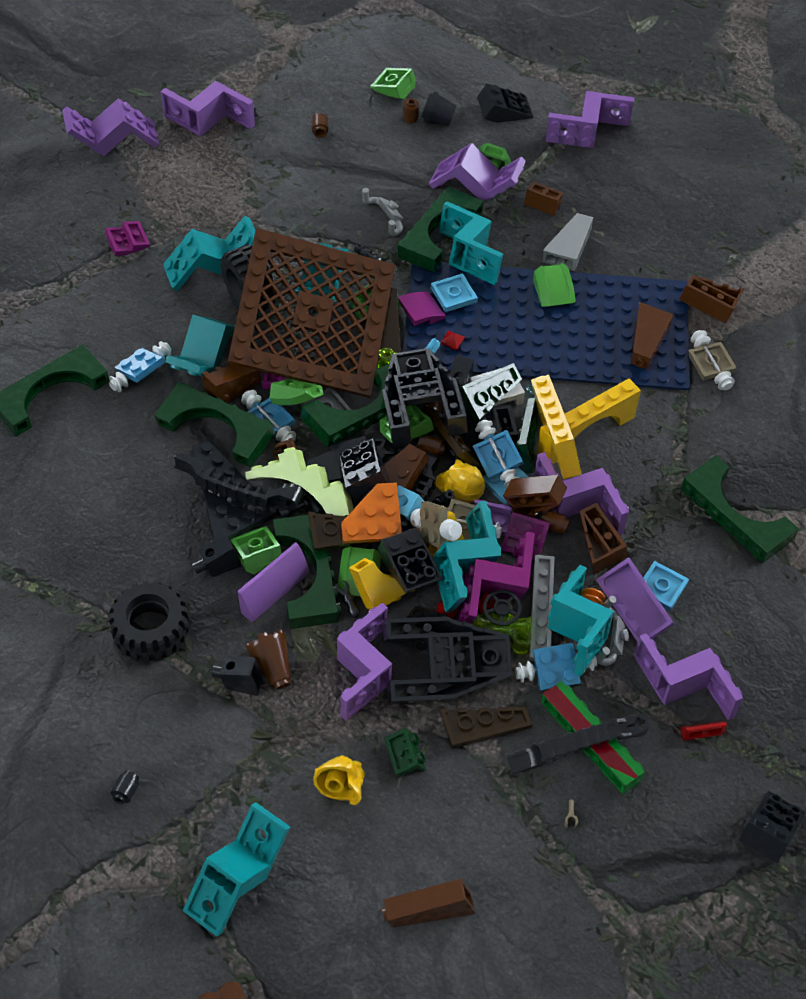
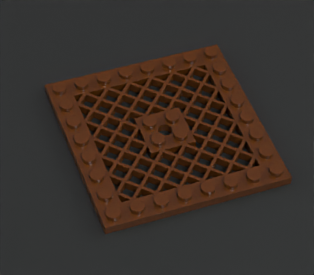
(316, 255)

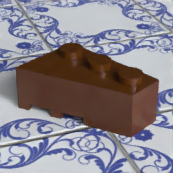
(601, 539)

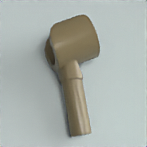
(571, 816)

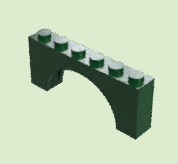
(417, 246)
(74, 366)
(188, 403)
(336, 425)
(759, 537)
(319, 603)

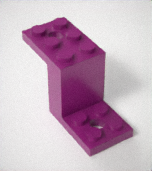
(492, 576)

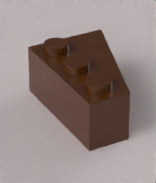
(711, 298)
(229, 381)
(406, 466)
(535, 494)

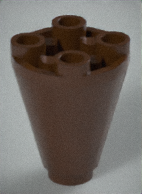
(272, 657)

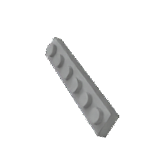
(542, 593)

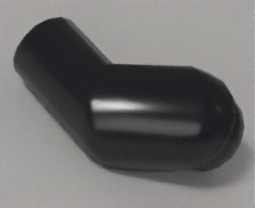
(444, 500)

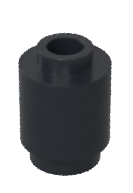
(125, 787)

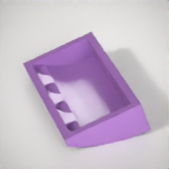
(273, 582)
(635, 600)

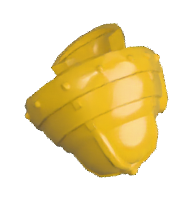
(463, 480)
(340, 779)

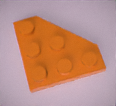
(374, 516)

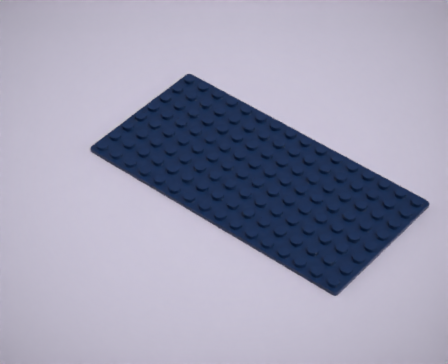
(566, 341)

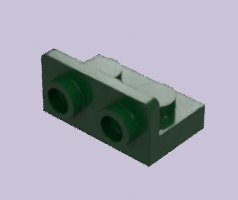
(405, 752)

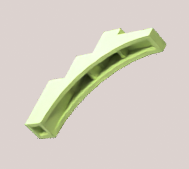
(292, 467)

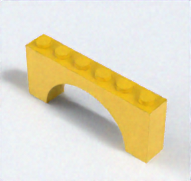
(617, 402)
(559, 430)
(380, 587)

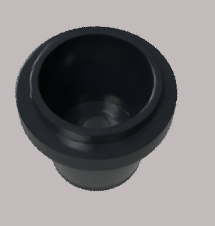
(438, 110)

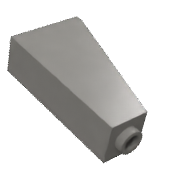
(569, 242)

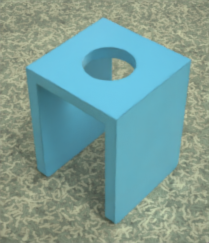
(408, 501)

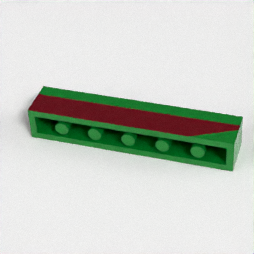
(608, 757)

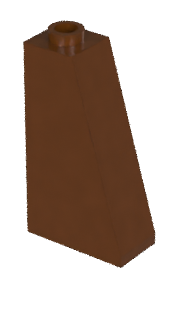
(649, 334)
(429, 904)

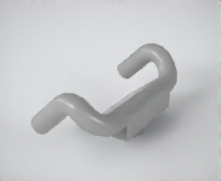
(389, 209)
(618, 636)

